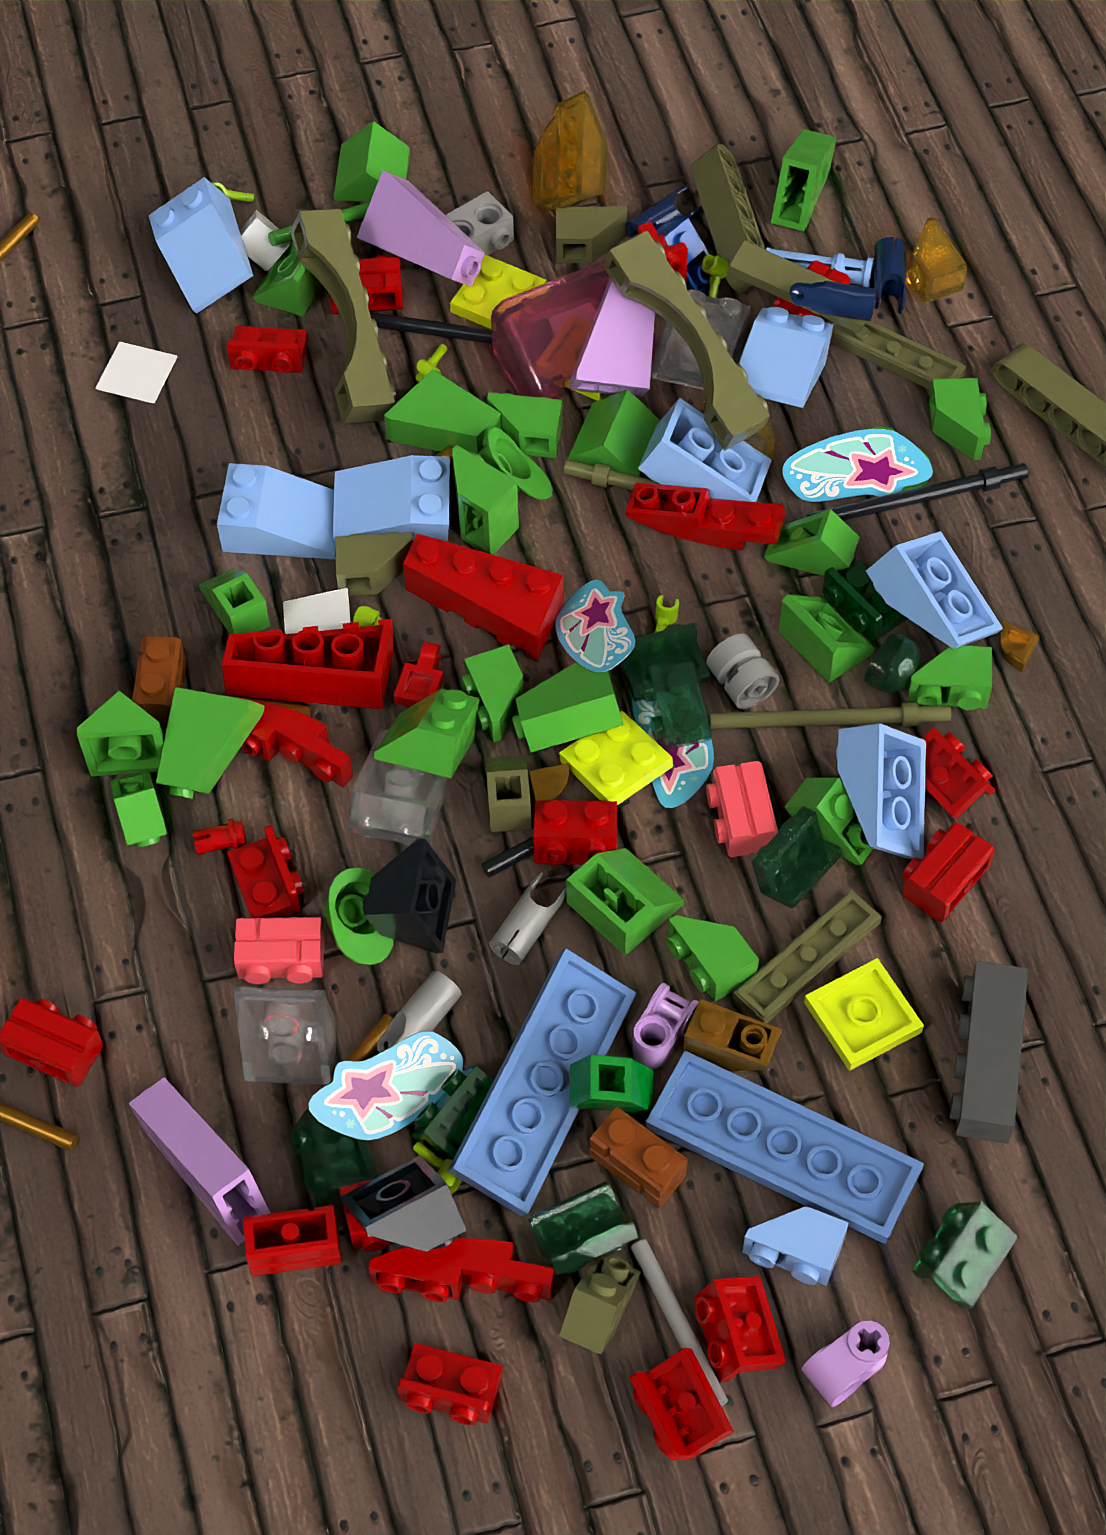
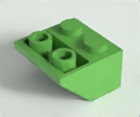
(484, 501)
(621, 898)

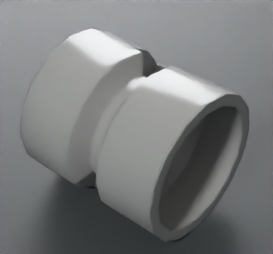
(742, 670)

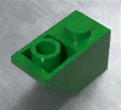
(611, 1082)

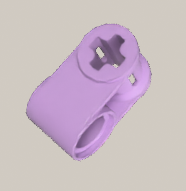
(665, 1021)
(842, 1367)

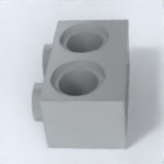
(484, 223)

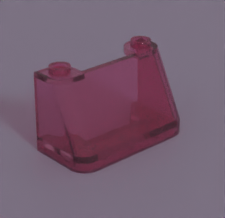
(545, 328)

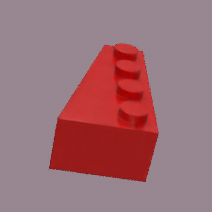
(487, 591)
(312, 665)

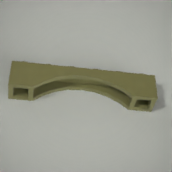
(326, 251)
(647, 278)

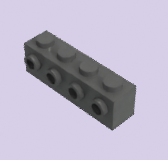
(991, 1052)

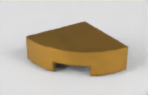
(1017, 644)
(549, 782)

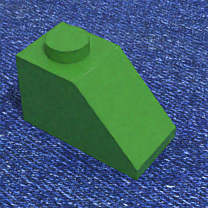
(814, 544)
(138, 809)

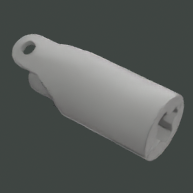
(523, 926)
(422, 1010)

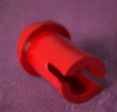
(220, 837)

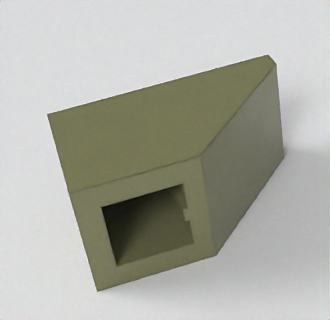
(588, 232)
(370, 561)
(508, 793)
(599, 1303)

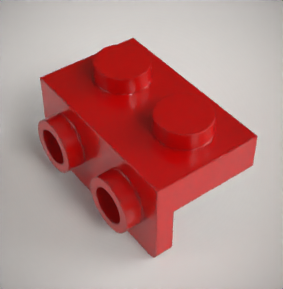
(573, 830)
(681, 1406)

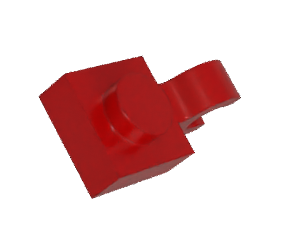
(421, 679)

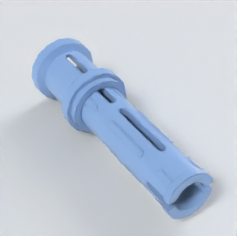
(859, 271)

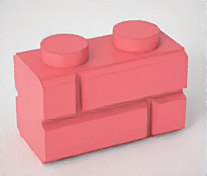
(743, 808)
(279, 949)

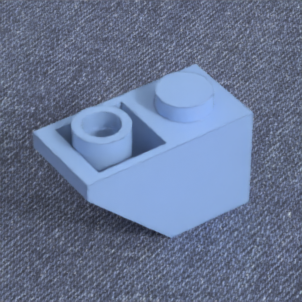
(799, 1242)

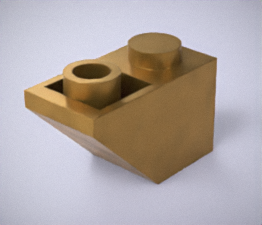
(730, 1038)

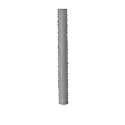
(673, 1312)

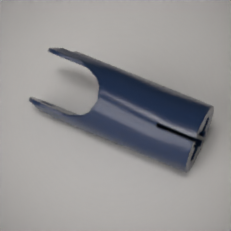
(660, 213)
(890, 270)
(835, 299)

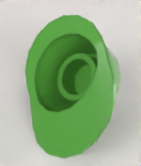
(505, 455)
(347, 921)

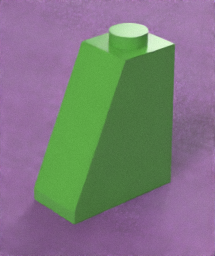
(802, 179)
(440, 416)
(567, 708)
(203, 739)

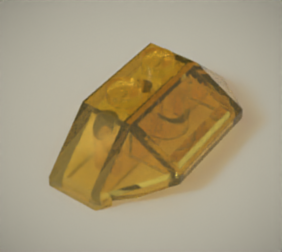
(570, 156)

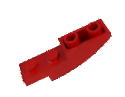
(701, 519)
(298, 740)
(480, 1263)

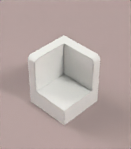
(256, 241)

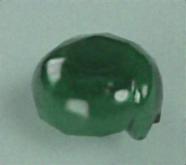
(893, 664)

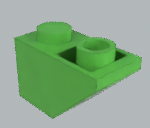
(958, 415)
(530, 422)
(236, 602)
(955, 679)
(497, 682)
(835, 815)
(714, 953)

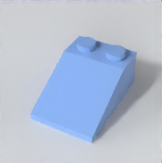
(201, 243)
(785, 355)
(690, 456)
(393, 497)
(275, 514)
(934, 591)
(885, 785)

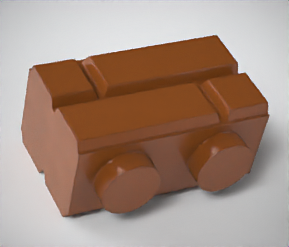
(158, 673)
(638, 1157)

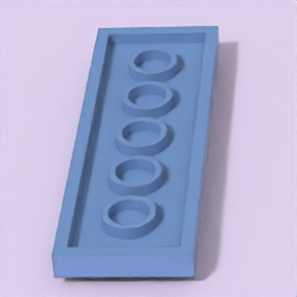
(529, 1099)
(784, 1146)

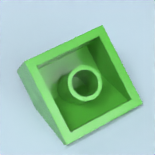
(432, 733)

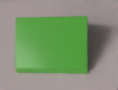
(365, 158)
(288, 285)
(615, 433)
(822, 635)
(120, 739)

